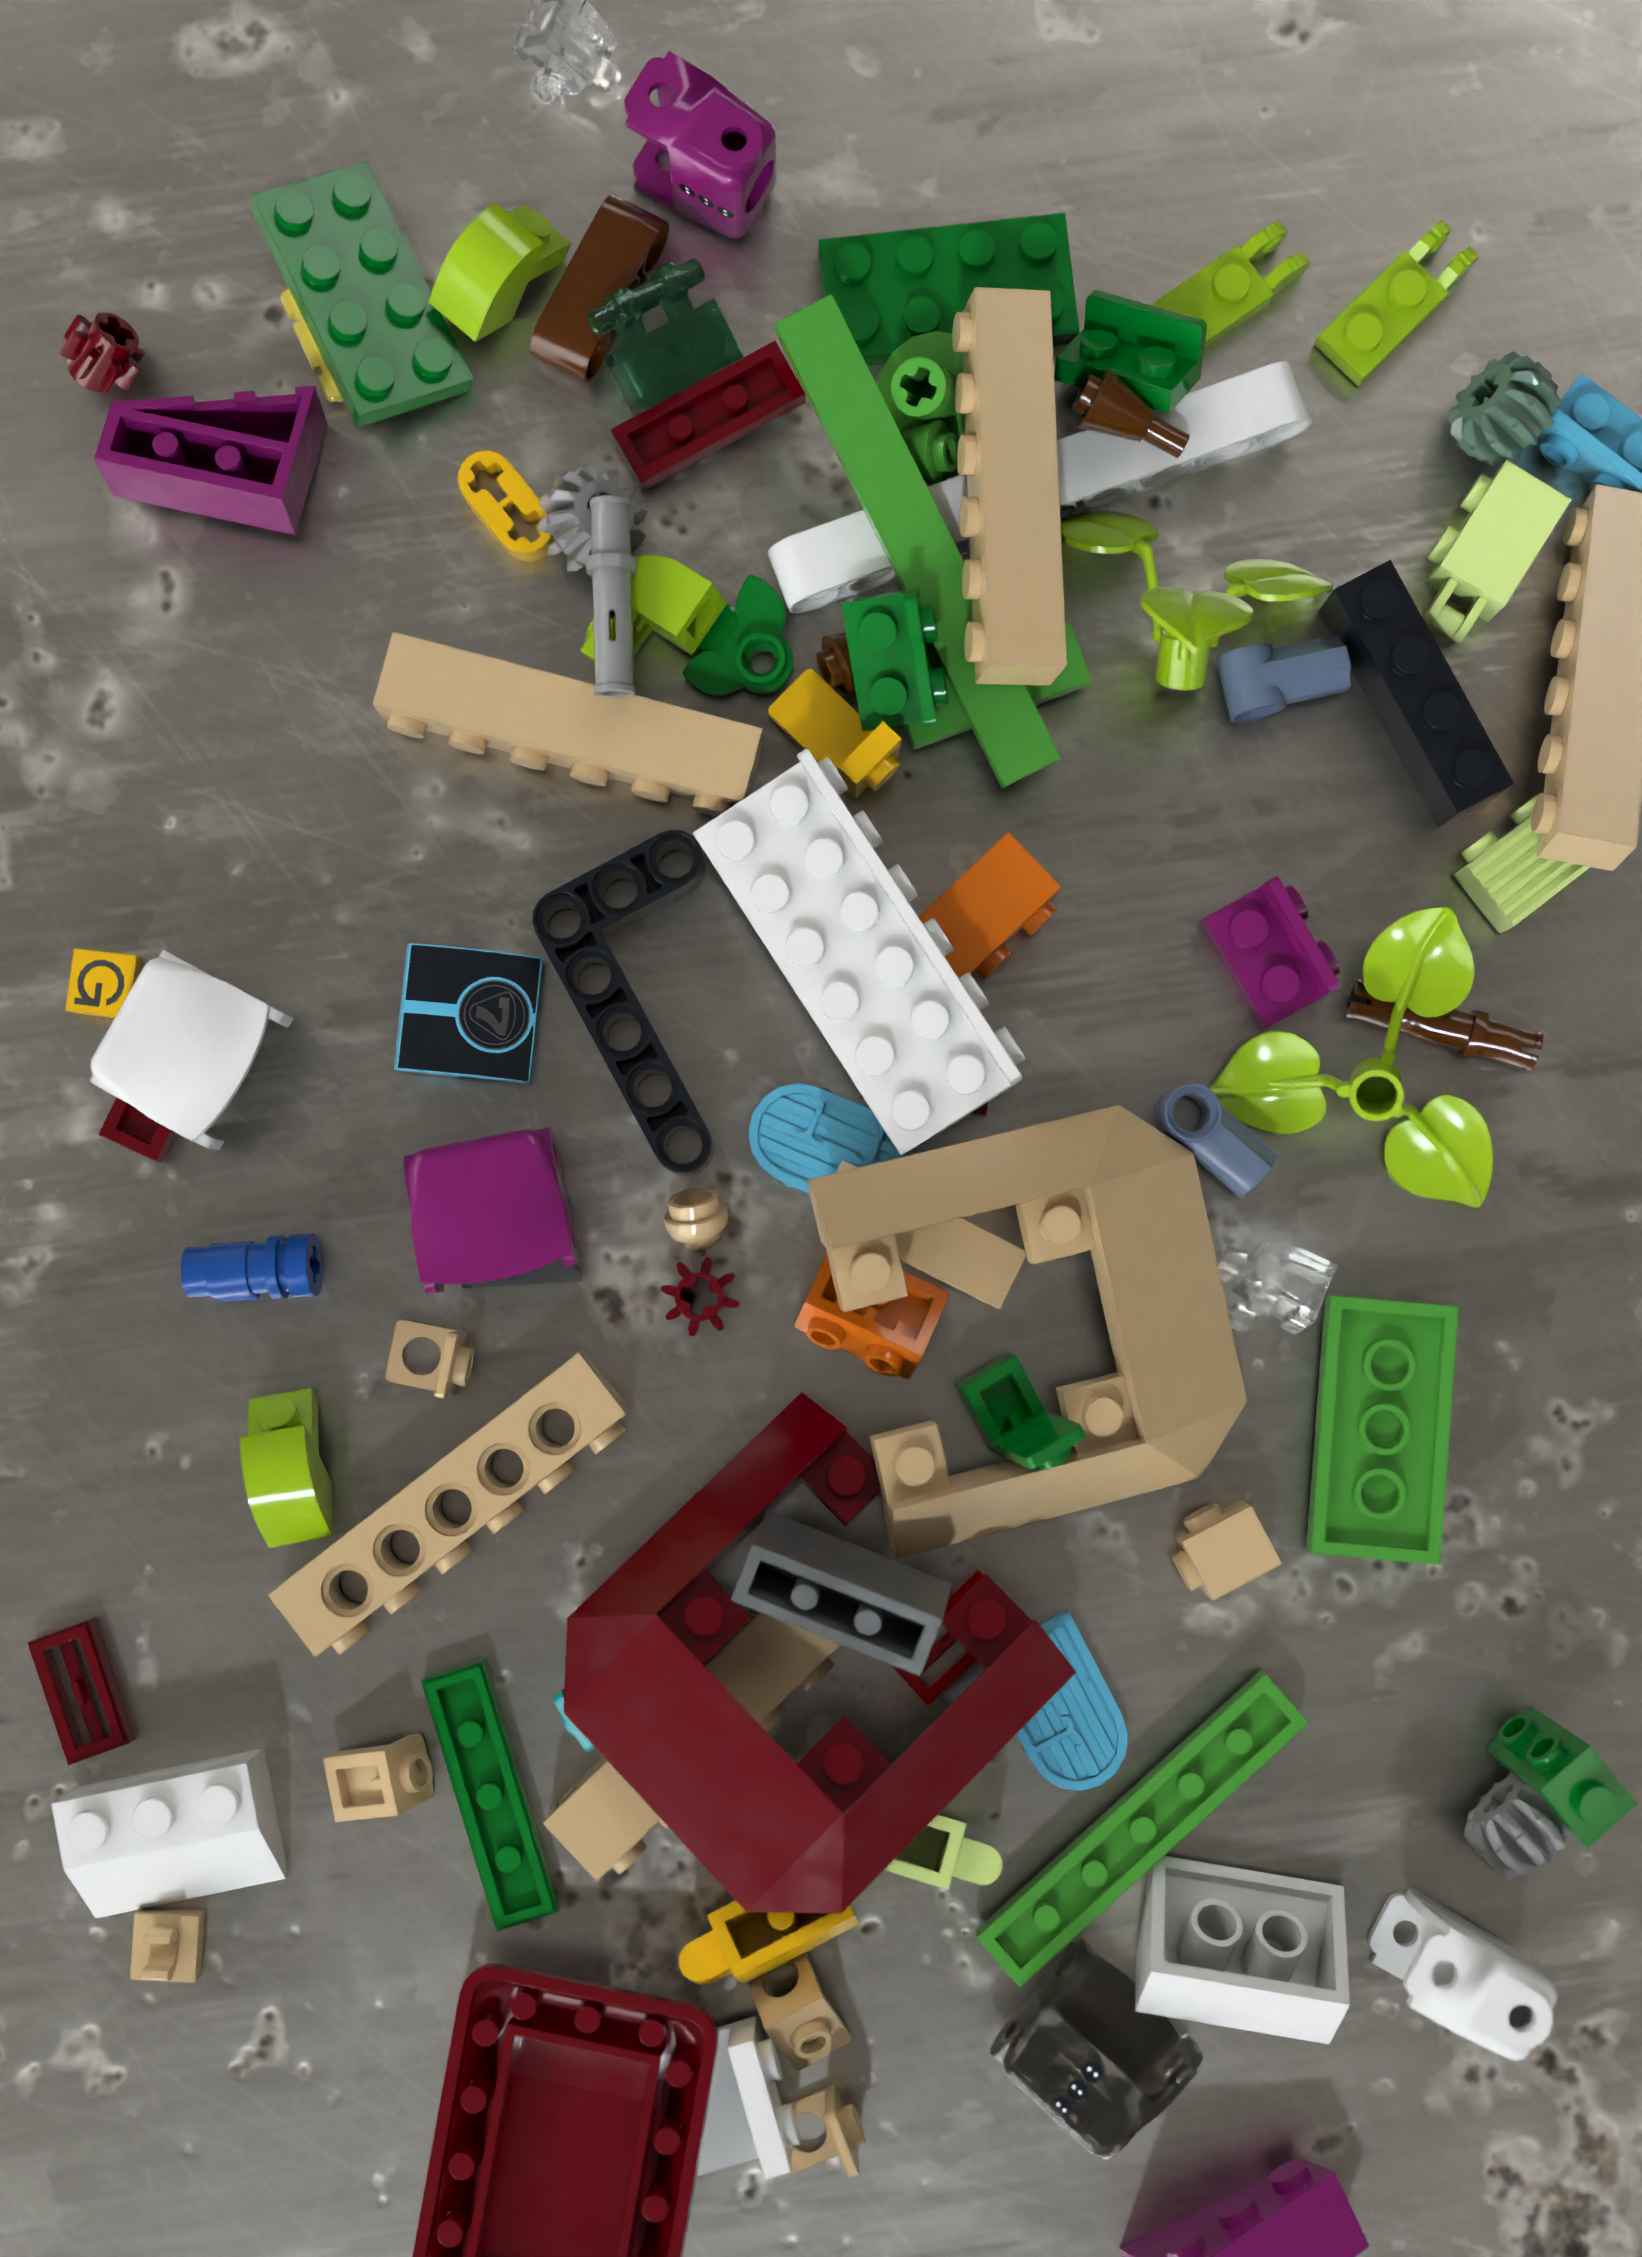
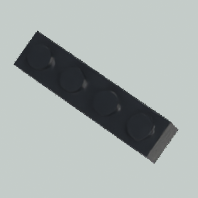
(1415, 694)

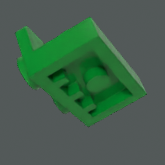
(1142, 344)
(892, 659)

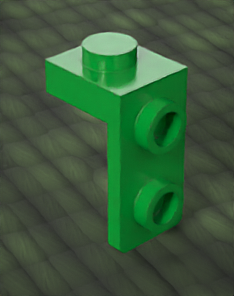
(1014, 1417)
(1563, 1773)

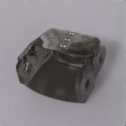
(1091, 2055)

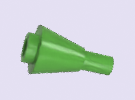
(932, 450)

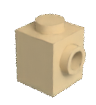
(1223, 1549)

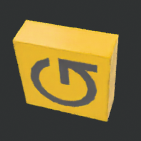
(100, 982)

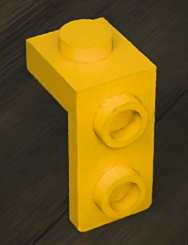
(832, 728)

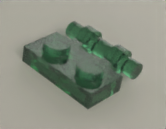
(673, 355)

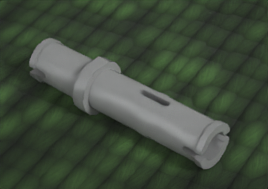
(611, 572)

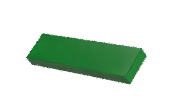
(491, 1794)

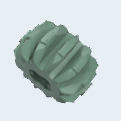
(1504, 409)

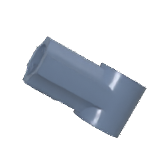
(1265, 679)
(1218, 1141)

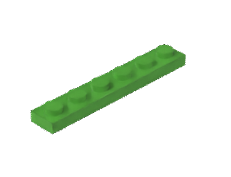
(1140, 1828)

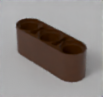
(614, 254)

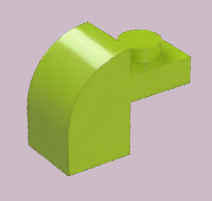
(492, 265)
(668, 601)
(284, 1471)

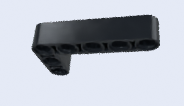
(618, 1000)

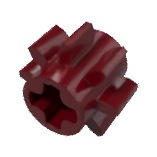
(102, 352)
(685, 1307)

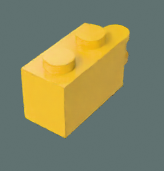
(757, 1941)

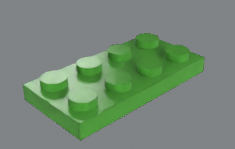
(1382, 1429)

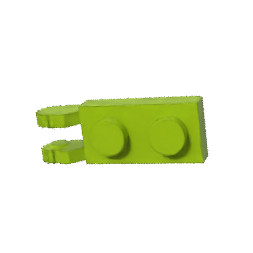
(1231, 287)
(1392, 307)

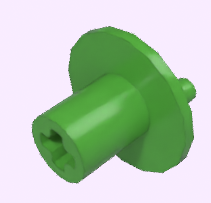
(921, 382)

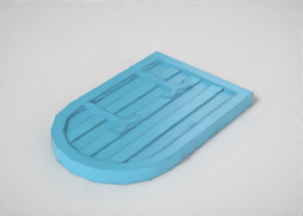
(810, 1131)
(1080, 1731)

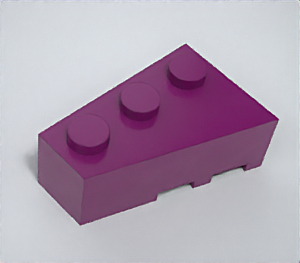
(217, 458)
(1286, 2214)

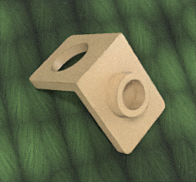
(454, 1362)
(801, 2021)
(842, 2134)

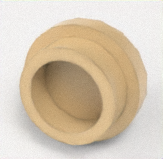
(696, 1218)

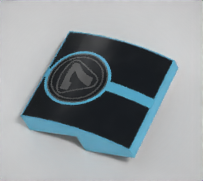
(468, 1013)

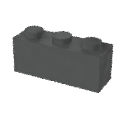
(842, 1592)

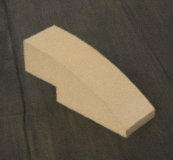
(961, 1257)

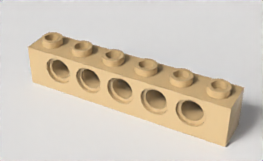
(312, 1595)

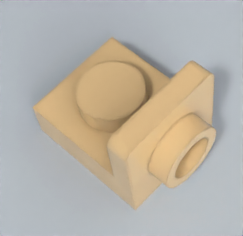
(379, 1779)

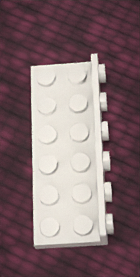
(860, 953)

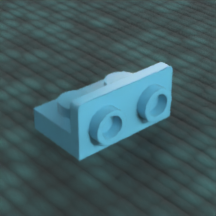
(1595, 438)

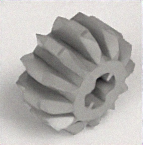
(570, 512)
(1514, 1829)

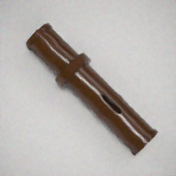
(1468, 1032)

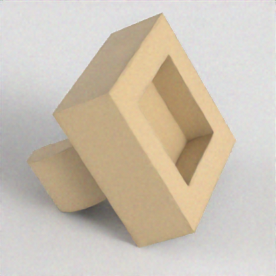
(167, 1945)

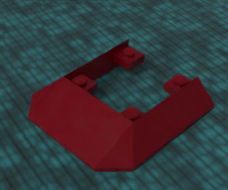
(753, 1817)

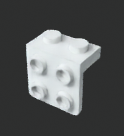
(745, 2106)

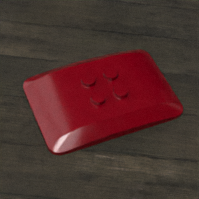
(566, 2120)

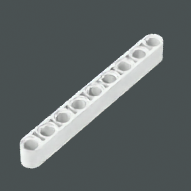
(1092, 471)

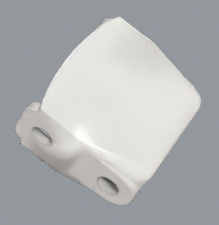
(182, 1046)
(1464, 1976)

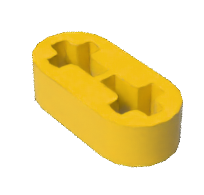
(495, 515)

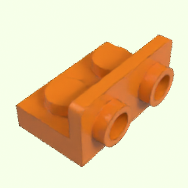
(885, 1334)

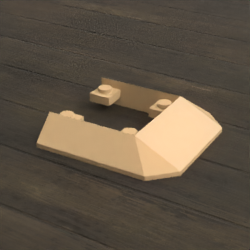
(1077, 1187)

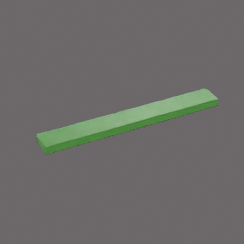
(908, 527)

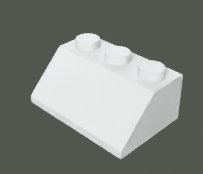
(171, 1834)
(1243, 1950)

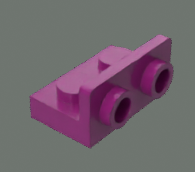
(1272, 952)

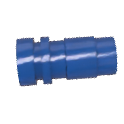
(249, 1268)

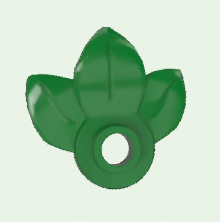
(737, 638)

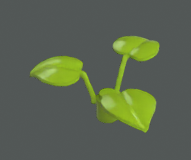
(1183, 619)
(1437, 1151)

